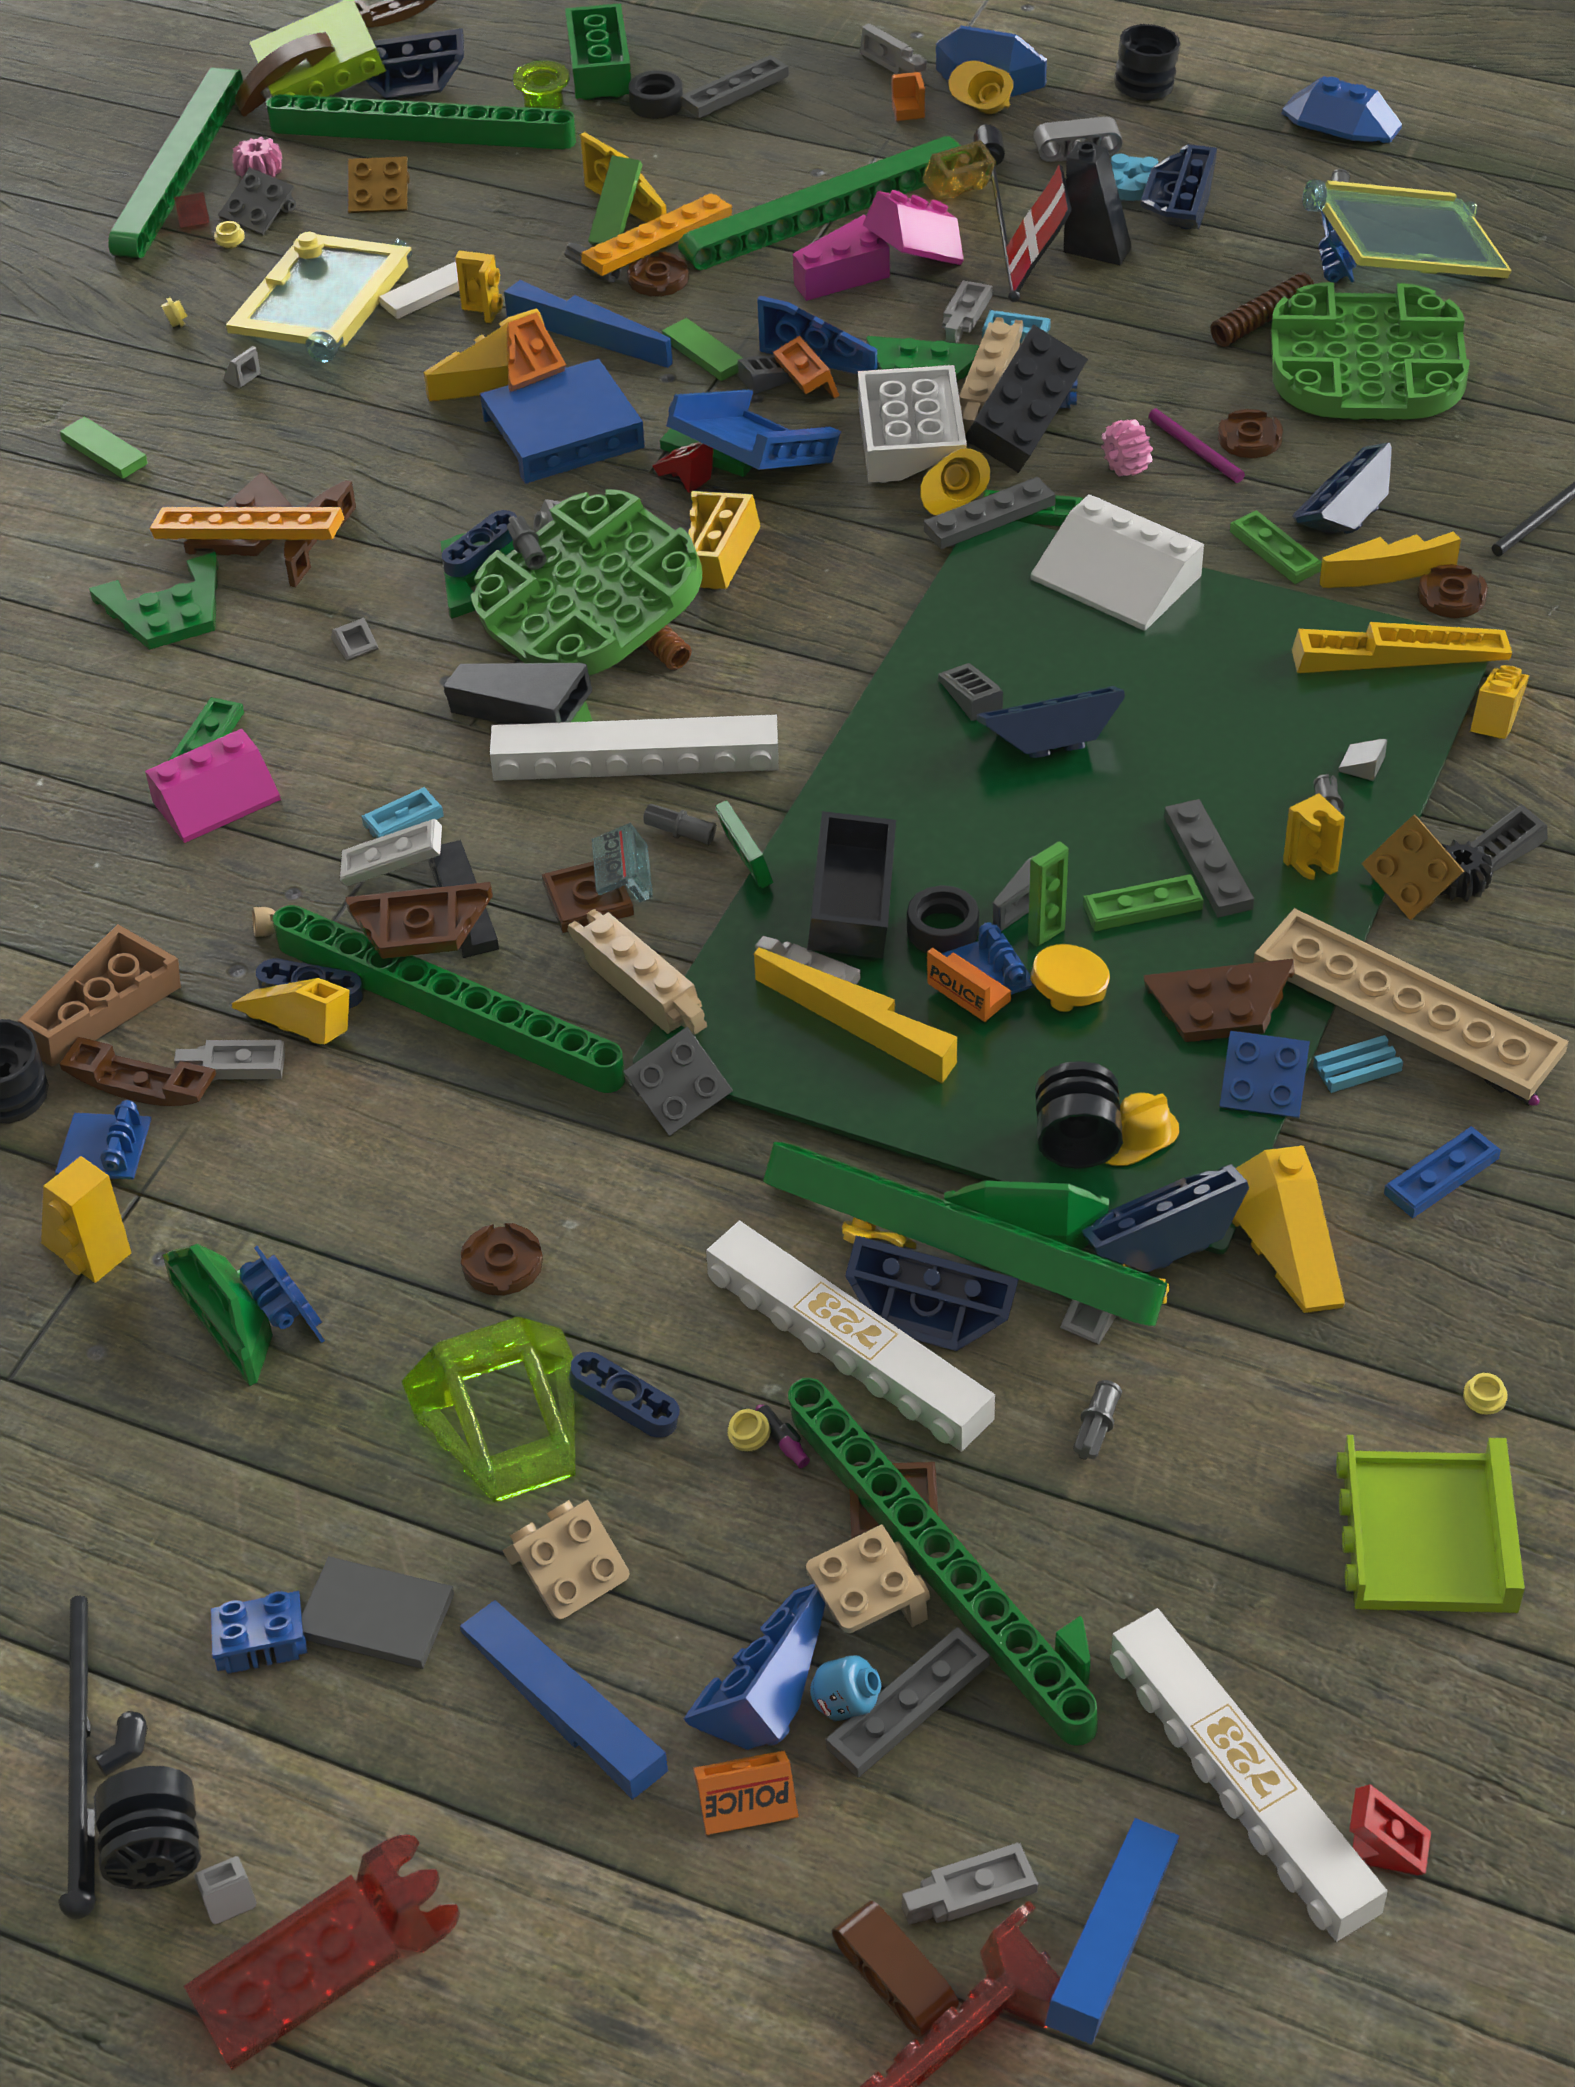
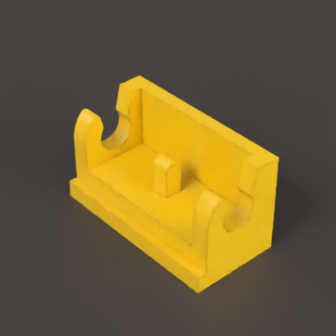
(1313, 836)

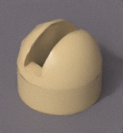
(261, 921)

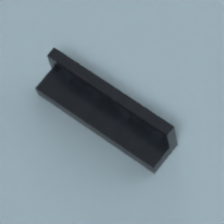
(454, 869)

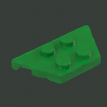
(913, 353)

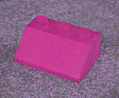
(915, 226)
(212, 785)

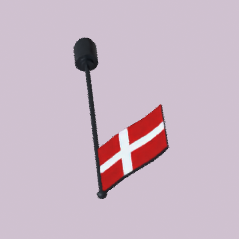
(1038, 226)

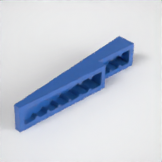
(590, 323)
(567, 1700)
(1111, 1932)

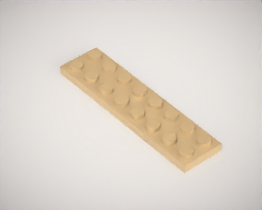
(1414, 1004)

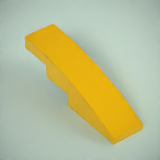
(1386, 563)

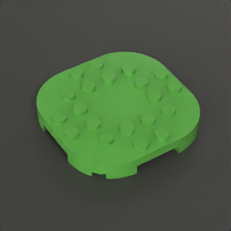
(1369, 352)
(605, 585)

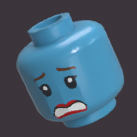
(845, 1688)

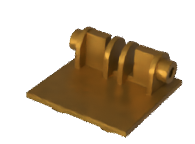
(377, 184)
(1412, 867)

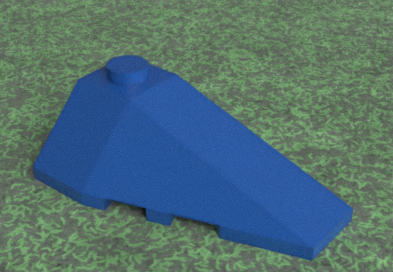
(782, 322)
(769, 1678)

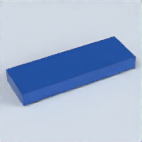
(1442, 1172)

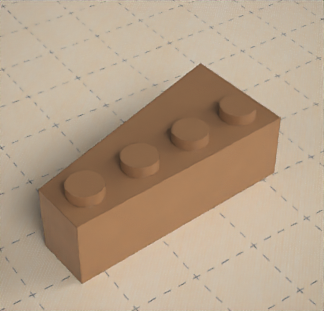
(101, 993)

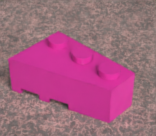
(841, 261)

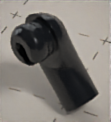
(128, 1743)

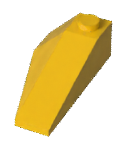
(596, 161)
(475, 369)
(1290, 1227)

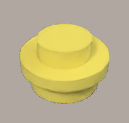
(229, 234)
(308, 245)
(174, 312)
(1485, 1394)
(748, 1430)

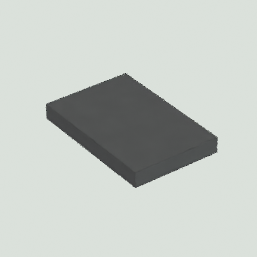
(376, 1612)

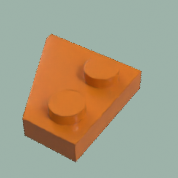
(530, 353)

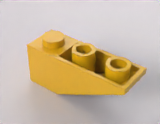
(1499, 702)
(303, 1007)

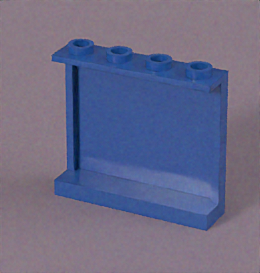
(565, 420)
(728, 426)

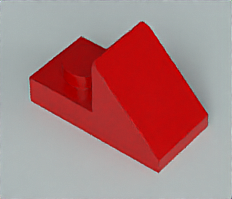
(690, 462)
(1387, 1834)

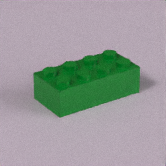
(598, 51)

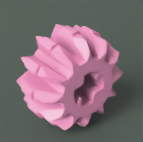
(258, 155)
(1127, 447)

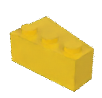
(722, 533)
(83, 1220)

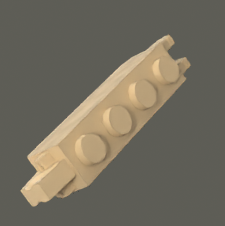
(989, 364)
(639, 973)

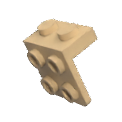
(568, 1558)
(868, 1581)

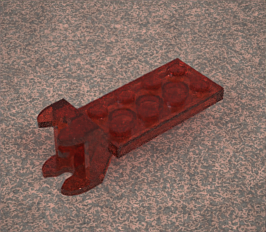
(320, 1952)
(1015, 1982)

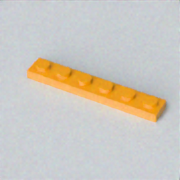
(655, 234)
(247, 523)

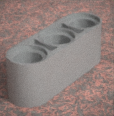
(1064, 136)

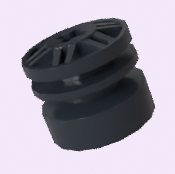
(1147, 61)
(21, 1073)
(1078, 1114)
(147, 1827)

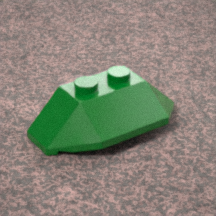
(1042, 1208)
(222, 1305)

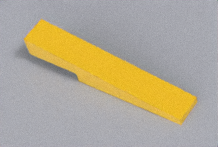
(1396, 646)
(861, 1013)

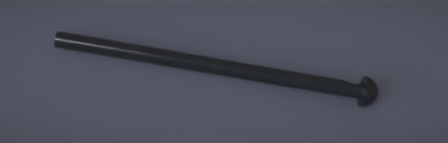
(81, 1821)

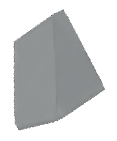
(243, 368)
(354, 639)
(1364, 759)
(1087, 1321)
(225, 1890)

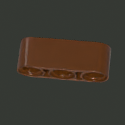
(894, 1968)

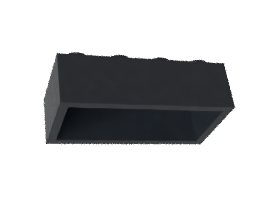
(1026, 398)
(852, 885)

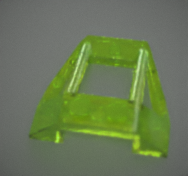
(439, 1383)

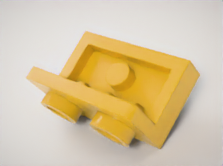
(479, 283)

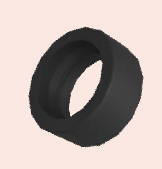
(655, 82)
(945, 900)

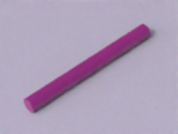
(1196, 445)

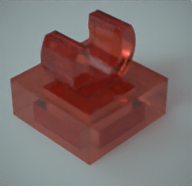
(191, 209)

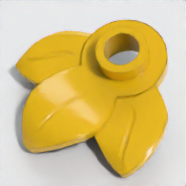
(868, 1230)

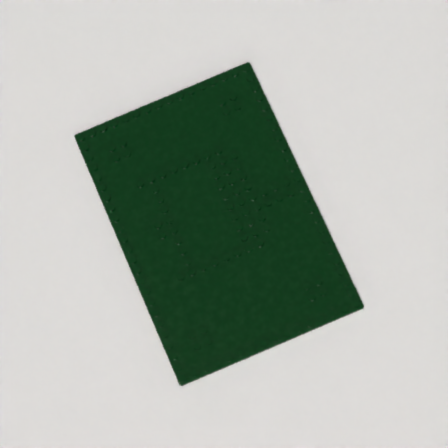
(1204, 718)

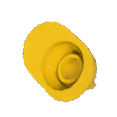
(981, 86)
(954, 481)
(1145, 1128)

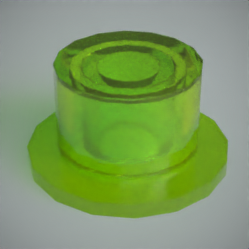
(542, 84)

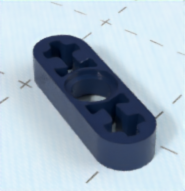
(464, 557)
(280, 971)
(627, 1410)

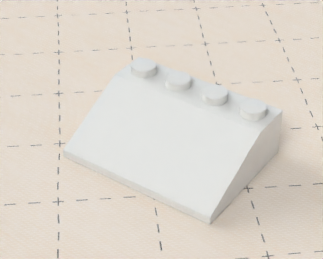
(908, 420)
(1119, 562)

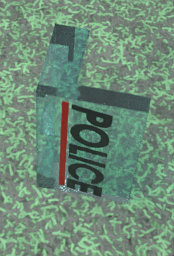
(622, 860)

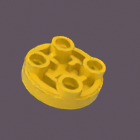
(1070, 976)

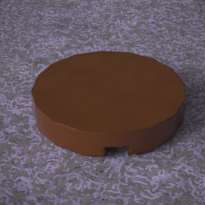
(658, 274)
(1250, 433)
(1452, 591)
(501, 1259)

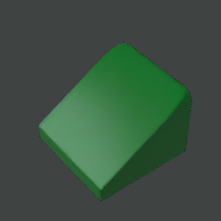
(1073, 1648)

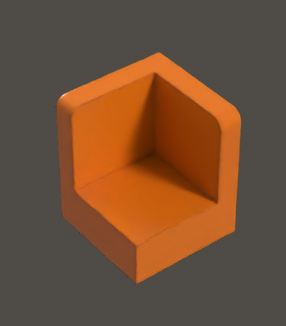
(908, 96)

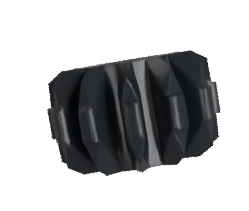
(1476, 873)

